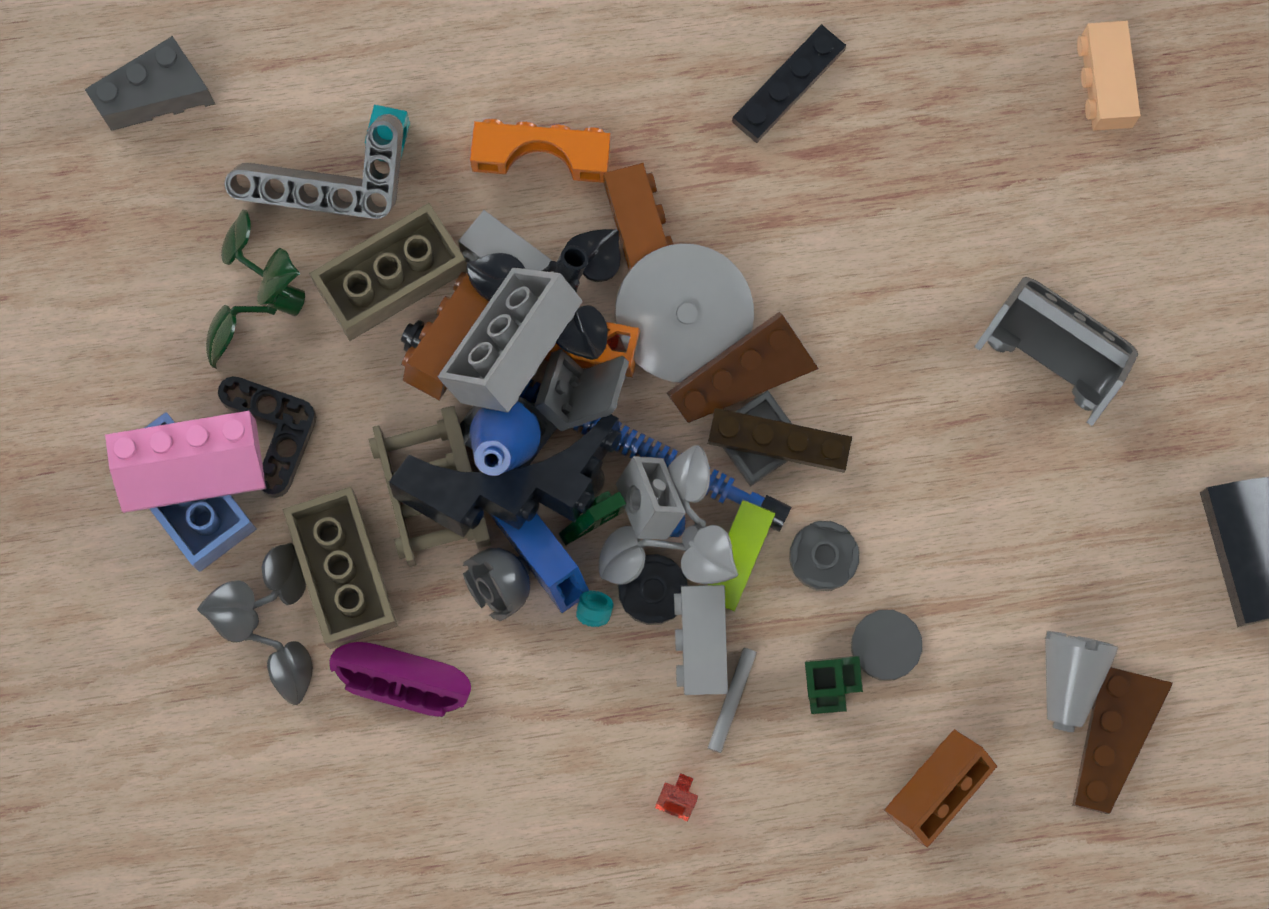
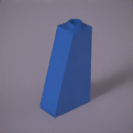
(546, 561)

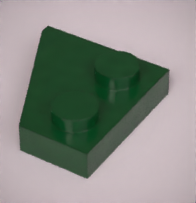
(602, 511)

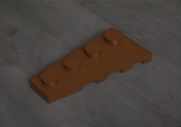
(747, 368)
(1116, 735)

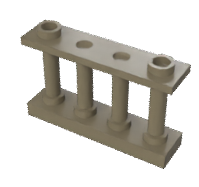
(457, 460)

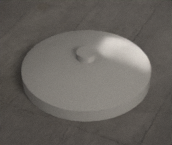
(687, 309)

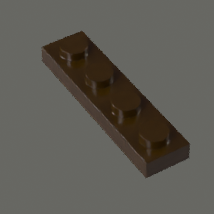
(779, 440)

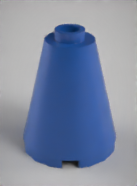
(504, 438)

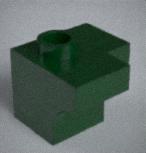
(830, 681)

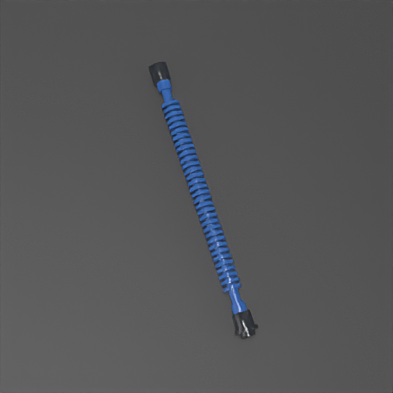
(639, 447)

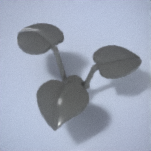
(233, 616)

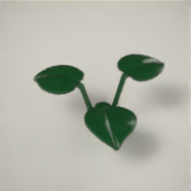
(273, 289)

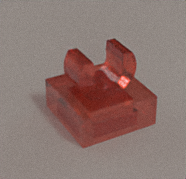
(677, 799)

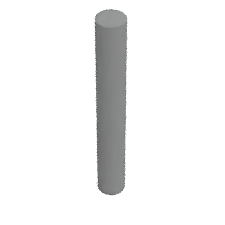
(732, 700)

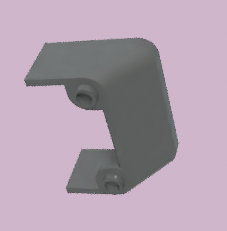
(1064, 342)

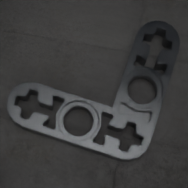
(285, 428)

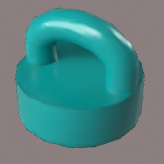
(594, 608)

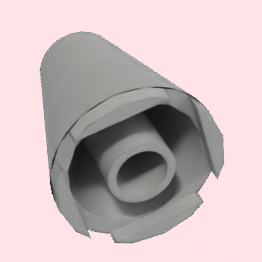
(1074, 677)

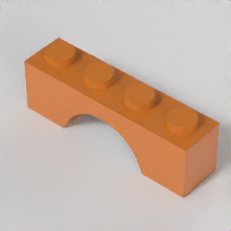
(500, 145)

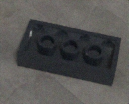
(1240, 534)

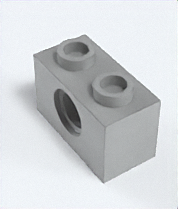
(650, 498)

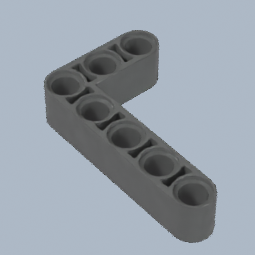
(328, 184)

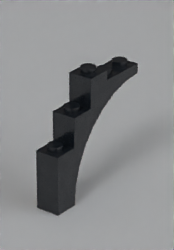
(514, 497)

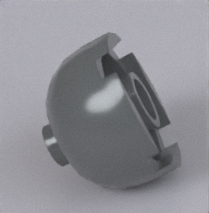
(498, 580)

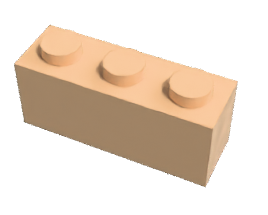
(1109, 75)

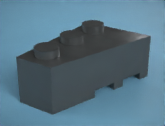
(149, 87)

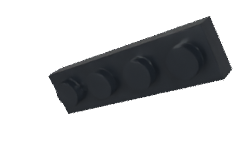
(789, 83)

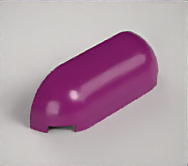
(400, 678)

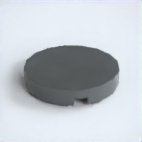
(824, 556)
(887, 644)

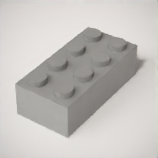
(510, 339)

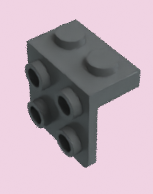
(579, 395)

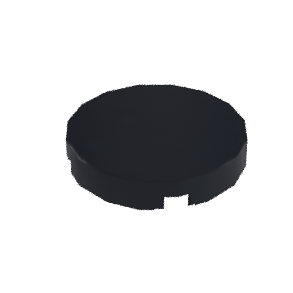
(651, 595)

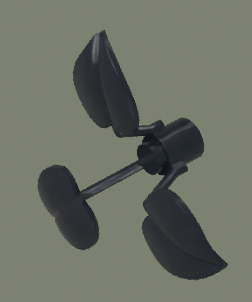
(591, 254)

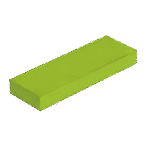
(746, 539)

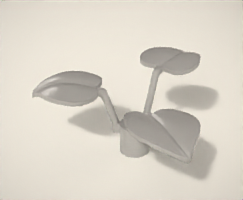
(707, 549)

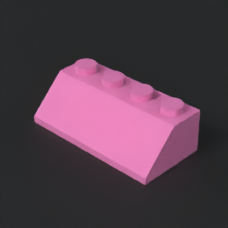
(185, 461)

